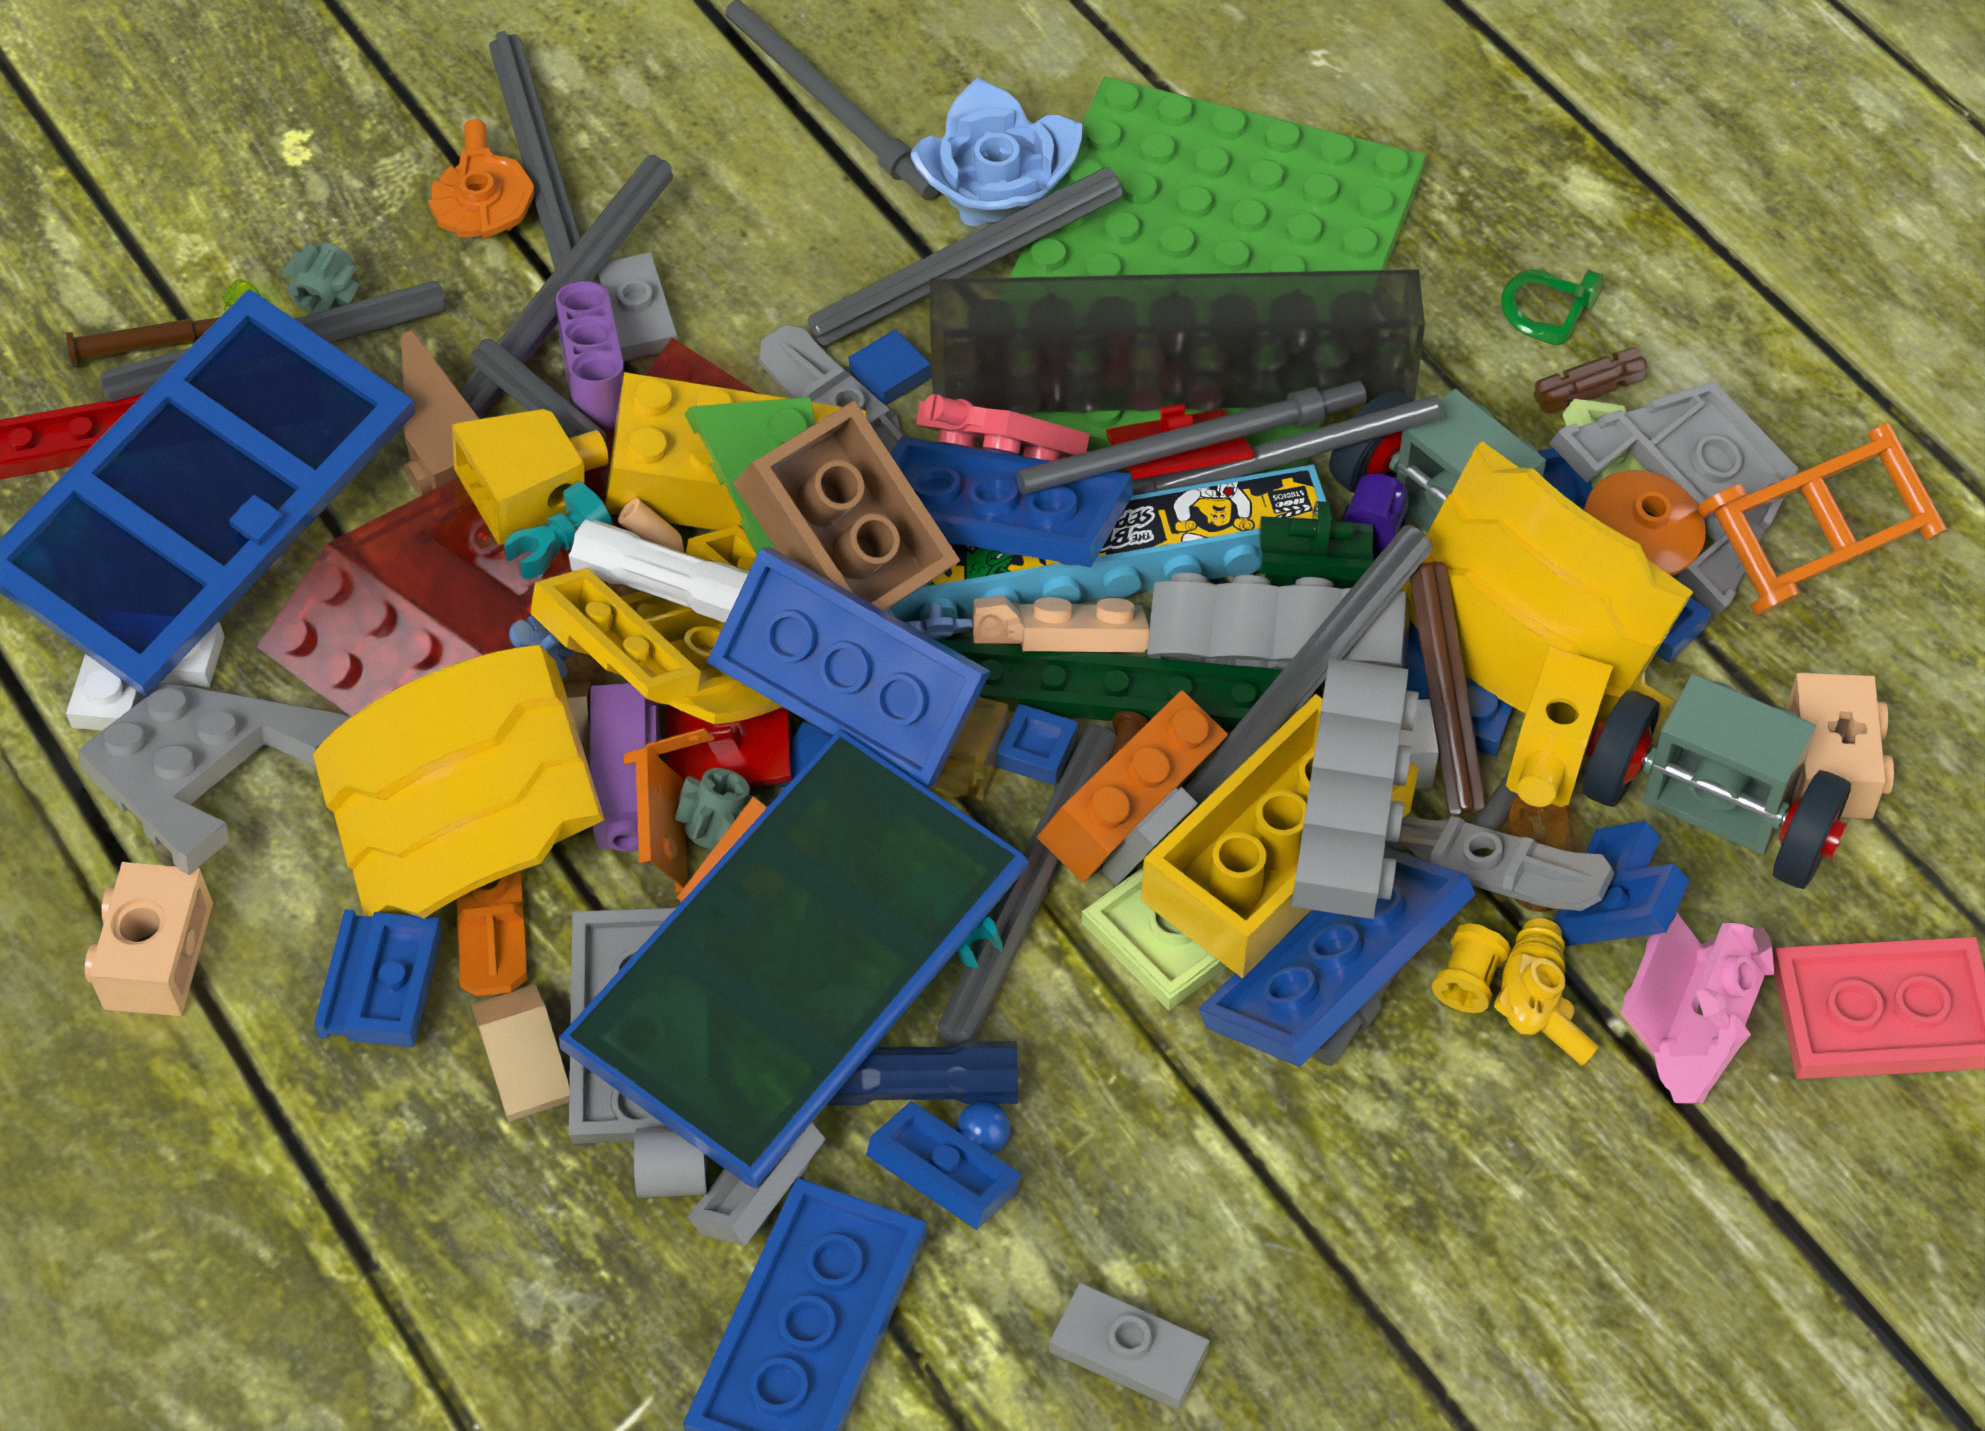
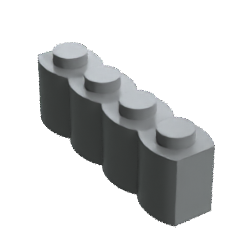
(1261, 622)
(1352, 788)

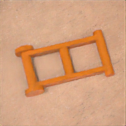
(1777, 591)

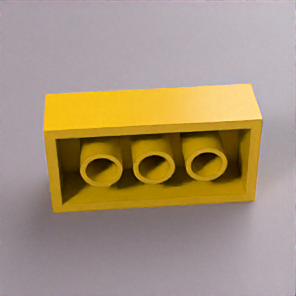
(663, 459)
(1235, 858)

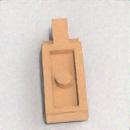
(1061, 626)

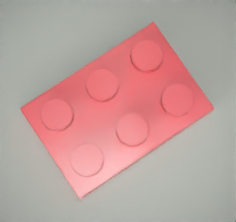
(1883, 1007)

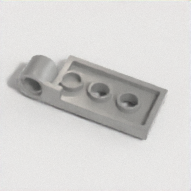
(598, 1112)

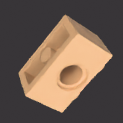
(159, 971)

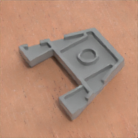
(1705, 448)
(181, 746)

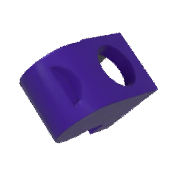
(1379, 502)

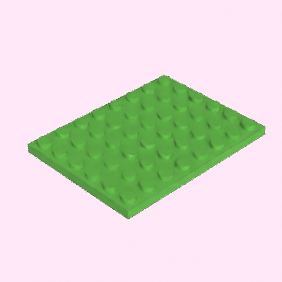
(1221, 196)

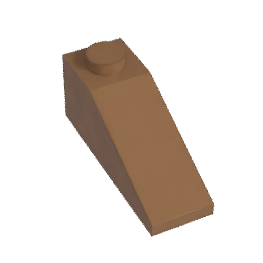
(436, 410)

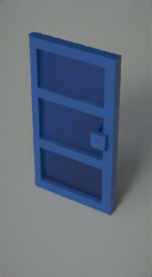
(197, 491)

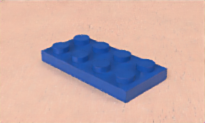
(980, 505)
(847, 665)
(1335, 964)
(809, 1316)

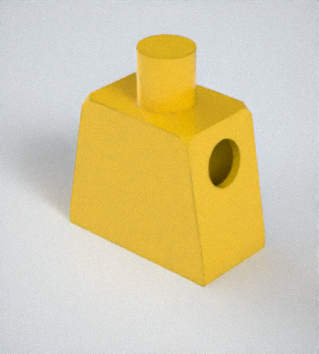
(521, 467)
(1551, 753)

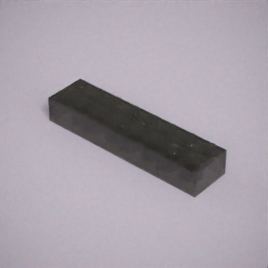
(1173, 338)

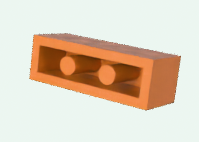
(1131, 785)

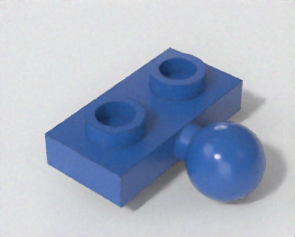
(948, 1163)

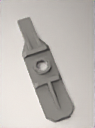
(808, 371)
(1516, 866)

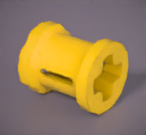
(1471, 968)

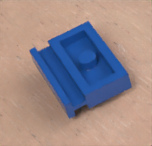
(379, 978)

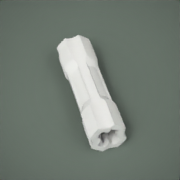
(629, 560)

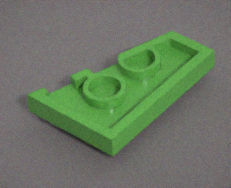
(743, 433)

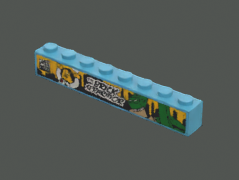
(1161, 533)

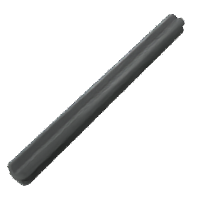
(535, 145)
(965, 256)
(580, 264)
(331, 325)
(1310, 664)
(1021, 902)

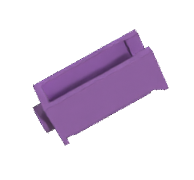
(618, 724)

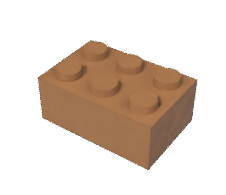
(847, 510)

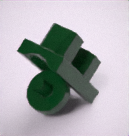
(1314, 548)

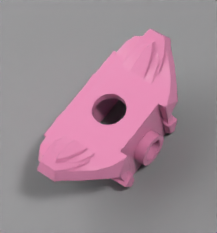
(1670, 985)

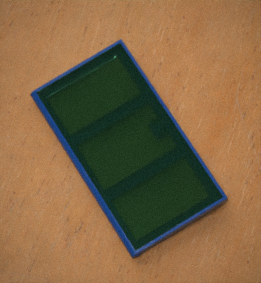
(793, 957)

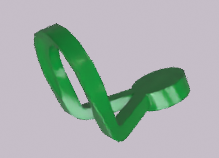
(1586, 297)

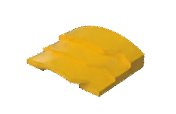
(1540, 576)
(652, 639)
(457, 781)

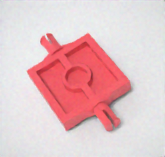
(998, 430)

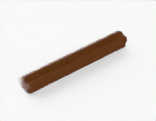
(1447, 689)

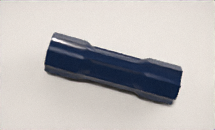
(962, 1072)

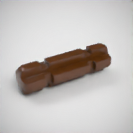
(1590, 379)

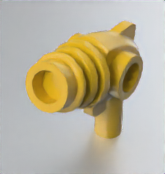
(1534, 990)

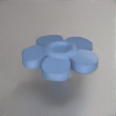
(940, 626)
(534, 633)

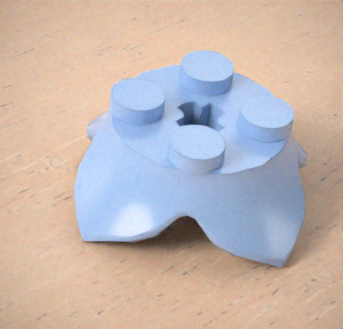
(995, 156)

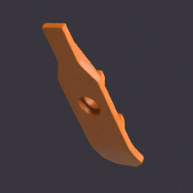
(492, 938)

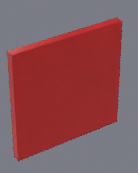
(1172, 418)
(751, 747)

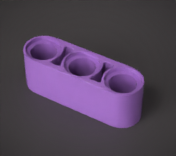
(590, 351)

